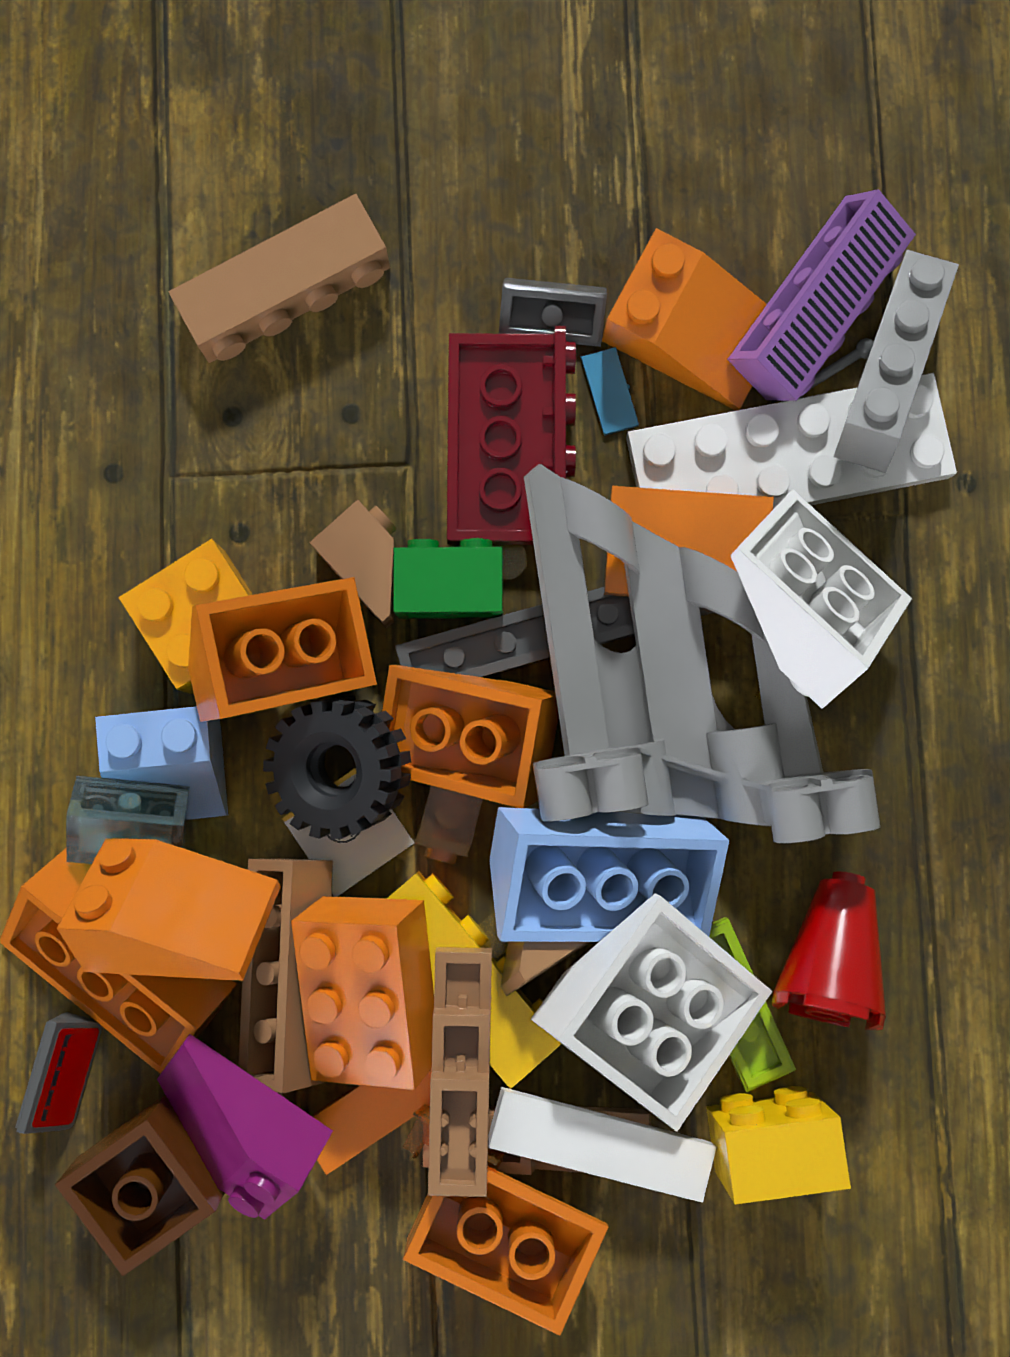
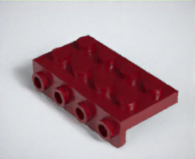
(502, 422)

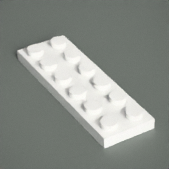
(789, 448)

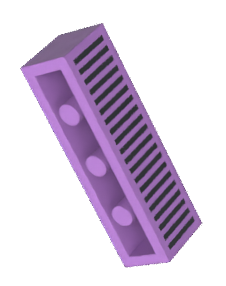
(822, 296)

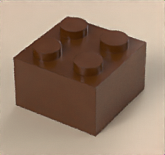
(140, 1187)

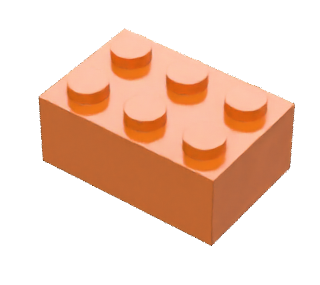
(366, 990)

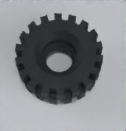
(302, 773)

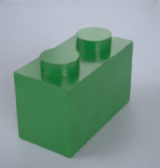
(448, 580)

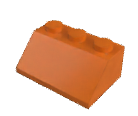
(278, 649)
(509, 1248)

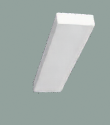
(601, 1144)

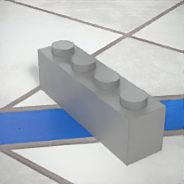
(896, 361)

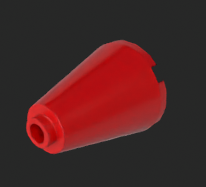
(836, 957)

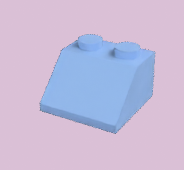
(167, 749)

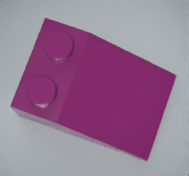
(242, 1129)

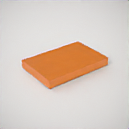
(688, 519)

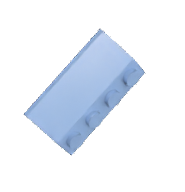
(595, 870)

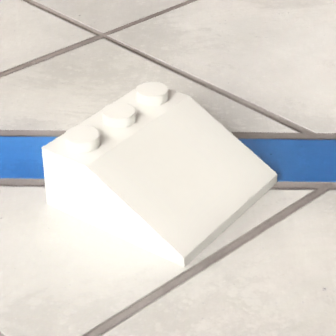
(816, 598)
(654, 1009)

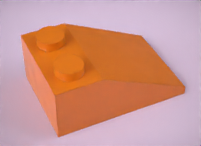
(685, 318)
(472, 732)
(166, 913)

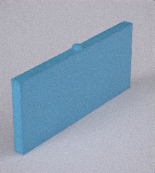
(609, 391)

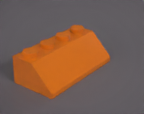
(140, 1010)

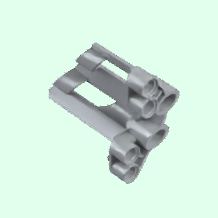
(645, 720)

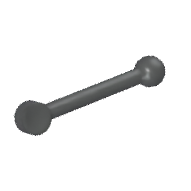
(862, 351)

